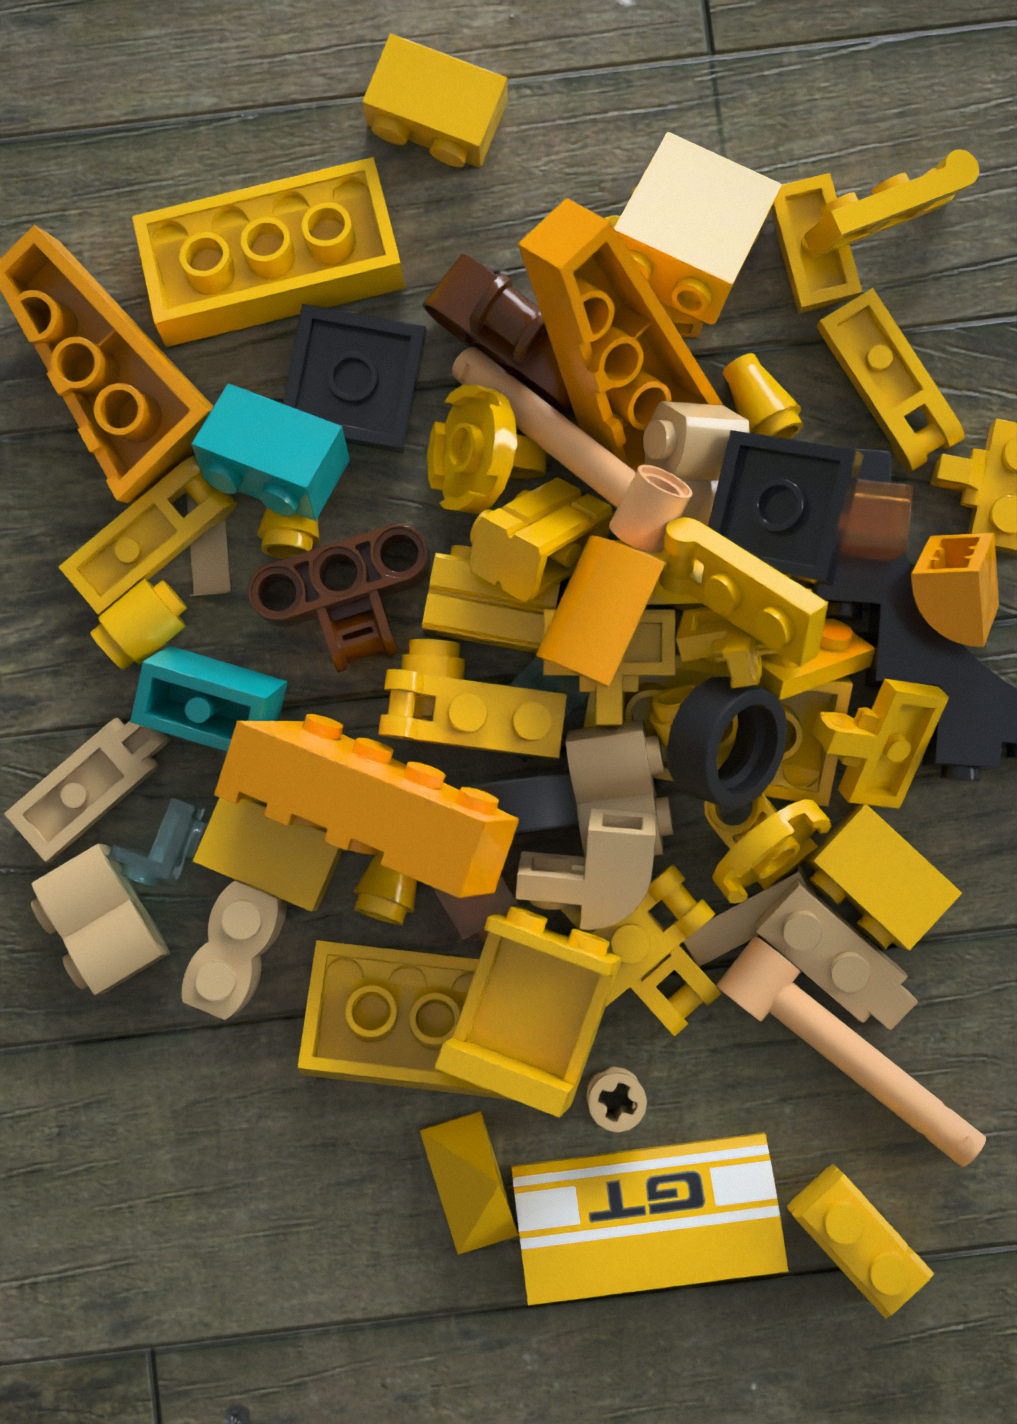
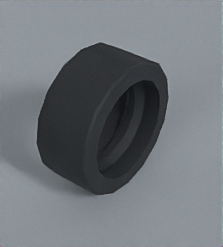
(697, 736)
(537, 802)

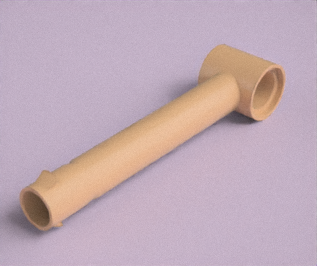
(643, 498)
(764, 984)

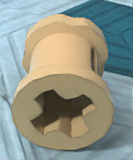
(624, 1117)

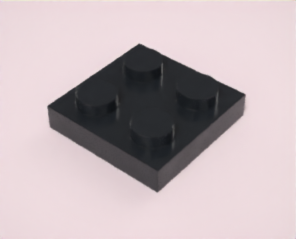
(356, 374)
(786, 502)

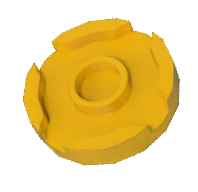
(479, 450)
(765, 844)

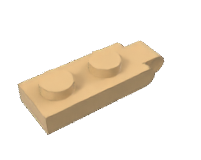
(86, 786)
(836, 956)

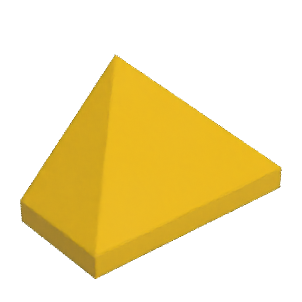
(469, 1182)

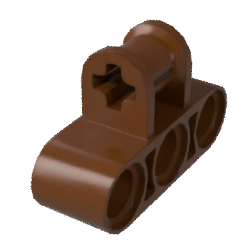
(500, 323)
(349, 611)

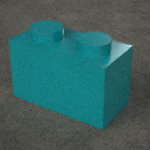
(271, 452)
(203, 697)

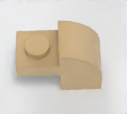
(606, 881)

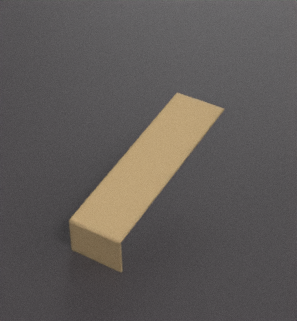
(210, 559)
(737, 923)

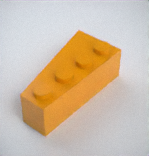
(607, 330)
(116, 381)
(370, 802)

